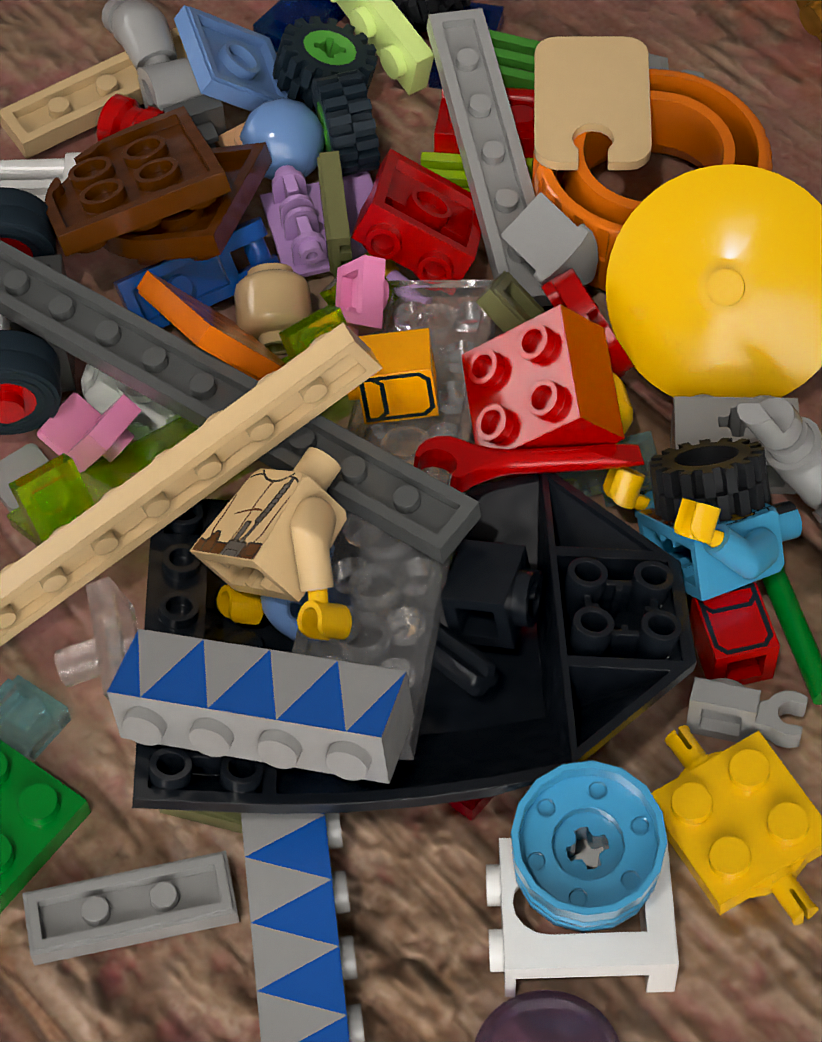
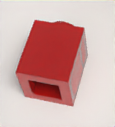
(735, 636)

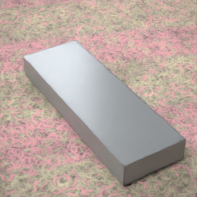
(129, 908)

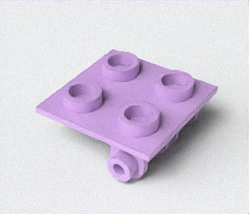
(298, 222)

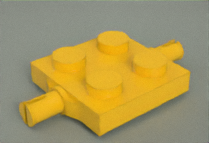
(740, 823)

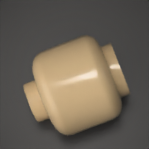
(270, 302)

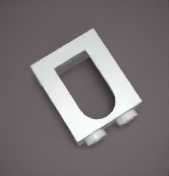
(536, 955)

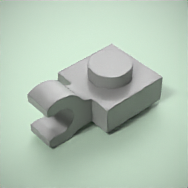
(733, 712)

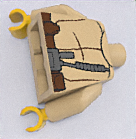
(277, 545)

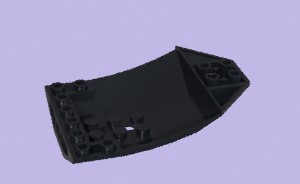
(598, 657)

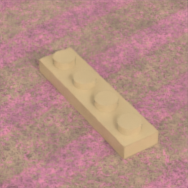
(72, 103)

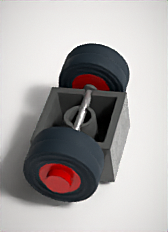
(30, 366)

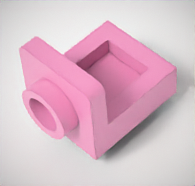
(362, 293)
(86, 433)

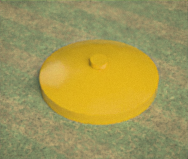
(720, 284)

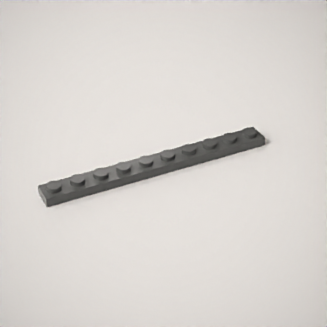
(197, 385)

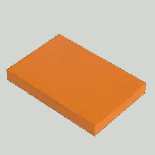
(209, 328)

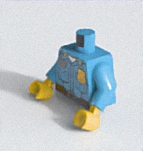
(711, 552)

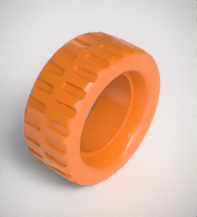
(688, 121)

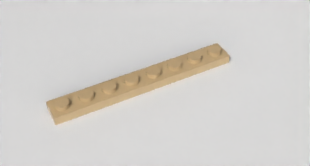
(183, 476)

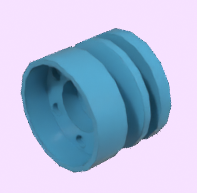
(609, 812)

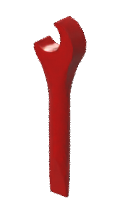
(475, 464)

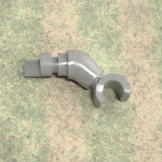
(150, 46)
(790, 445)

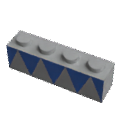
(262, 705)
(296, 930)

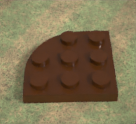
(134, 182)
(203, 231)

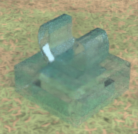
(29, 717)

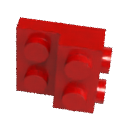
(419, 220)

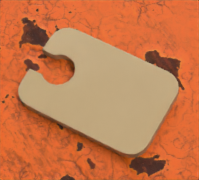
(596, 88)

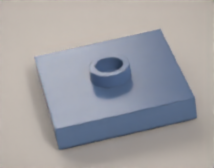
(228, 59)

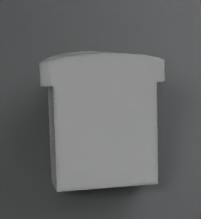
(552, 242)

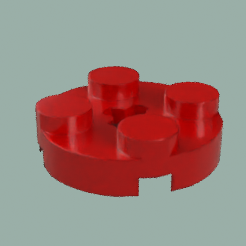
(571, 293)

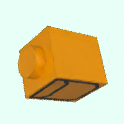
(406, 382)

